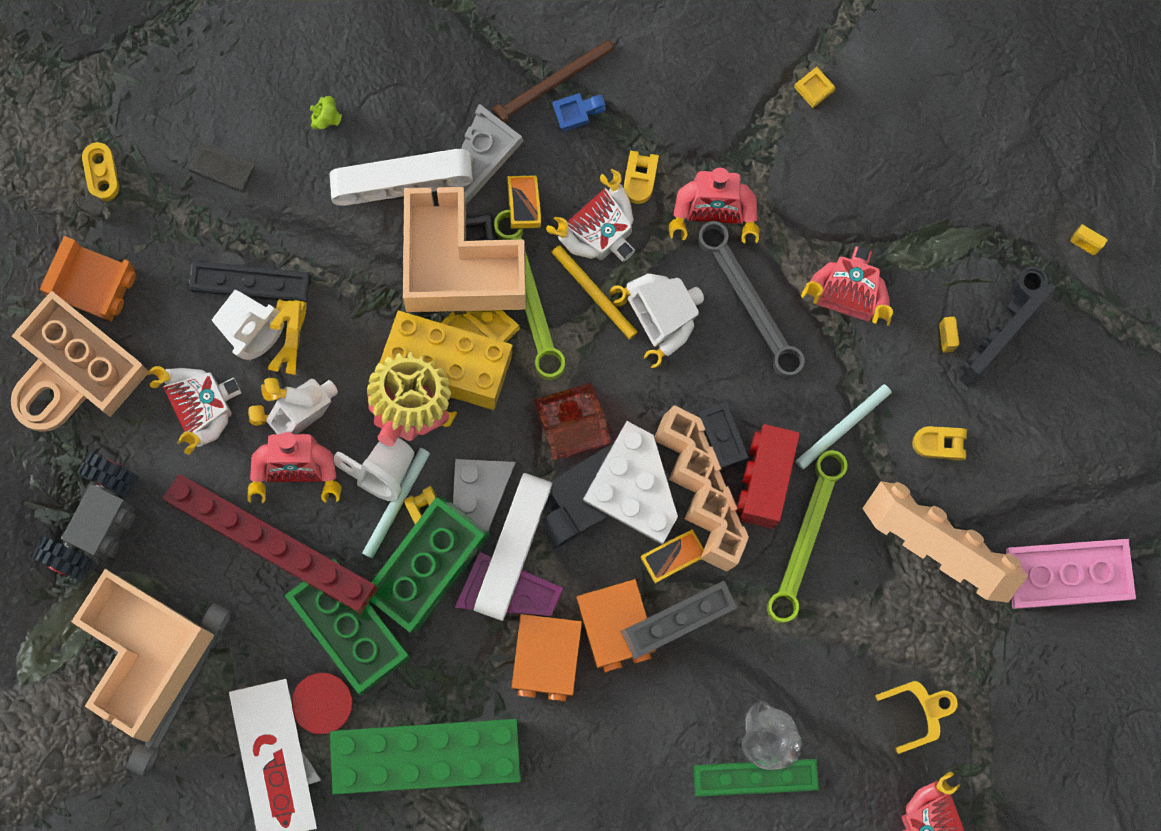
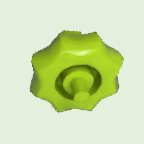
(325, 113)

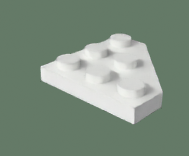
(634, 485)

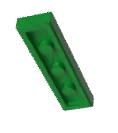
(750, 779)

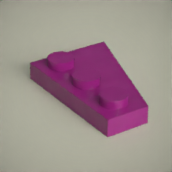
(530, 597)

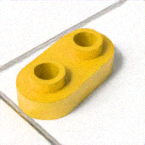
(100, 173)

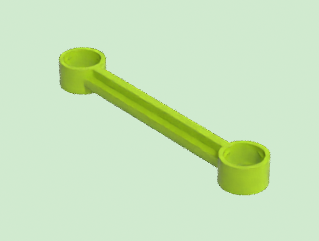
(534, 310)
(807, 536)

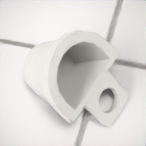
(247, 325)
(382, 470)

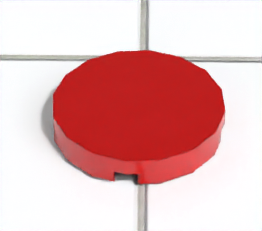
(322, 703)

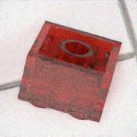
(572, 421)

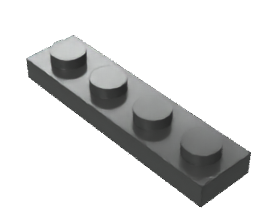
(678, 620)

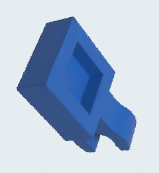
(573, 112)

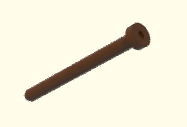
(557, 78)

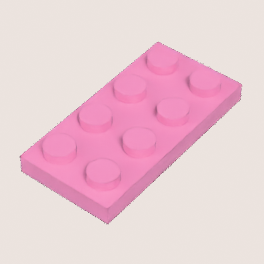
(1074, 574)

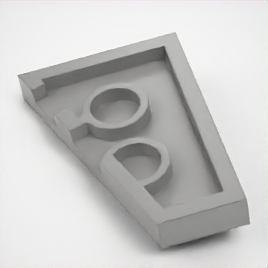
(489, 146)
(480, 488)

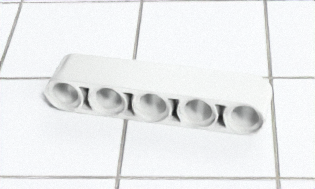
(390, 177)
(513, 546)

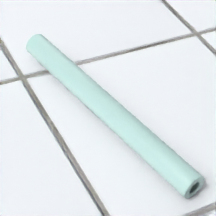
(844, 426)
(394, 506)

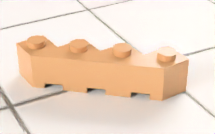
(700, 472)
(957, 550)

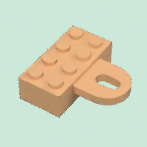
(74, 363)

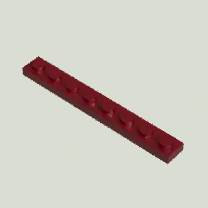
(270, 544)

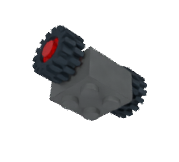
(96, 522)

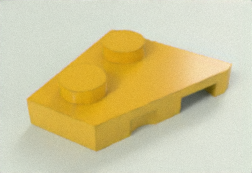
(488, 323)

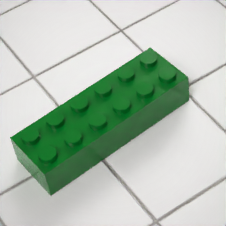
(425, 756)

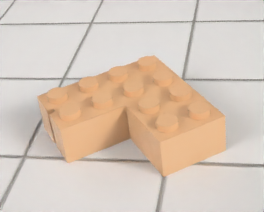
(447, 270)
(153, 656)

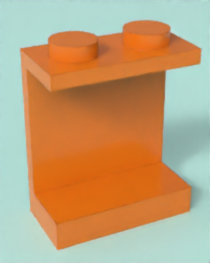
(88, 280)

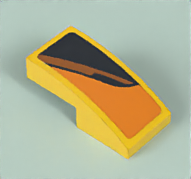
(524, 202)
(673, 556)

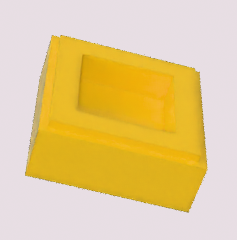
(814, 87)
(1088, 240)
(949, 334)

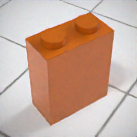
(605, 616)
(546, 657)

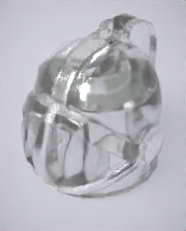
(770, 737)

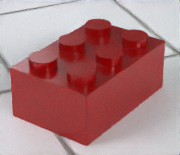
(767, 476)

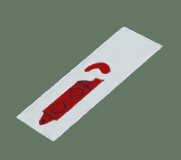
(272, 758)

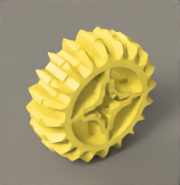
(413, 406)

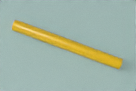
(594, 292)

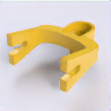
(294, 314)
(931, 708)

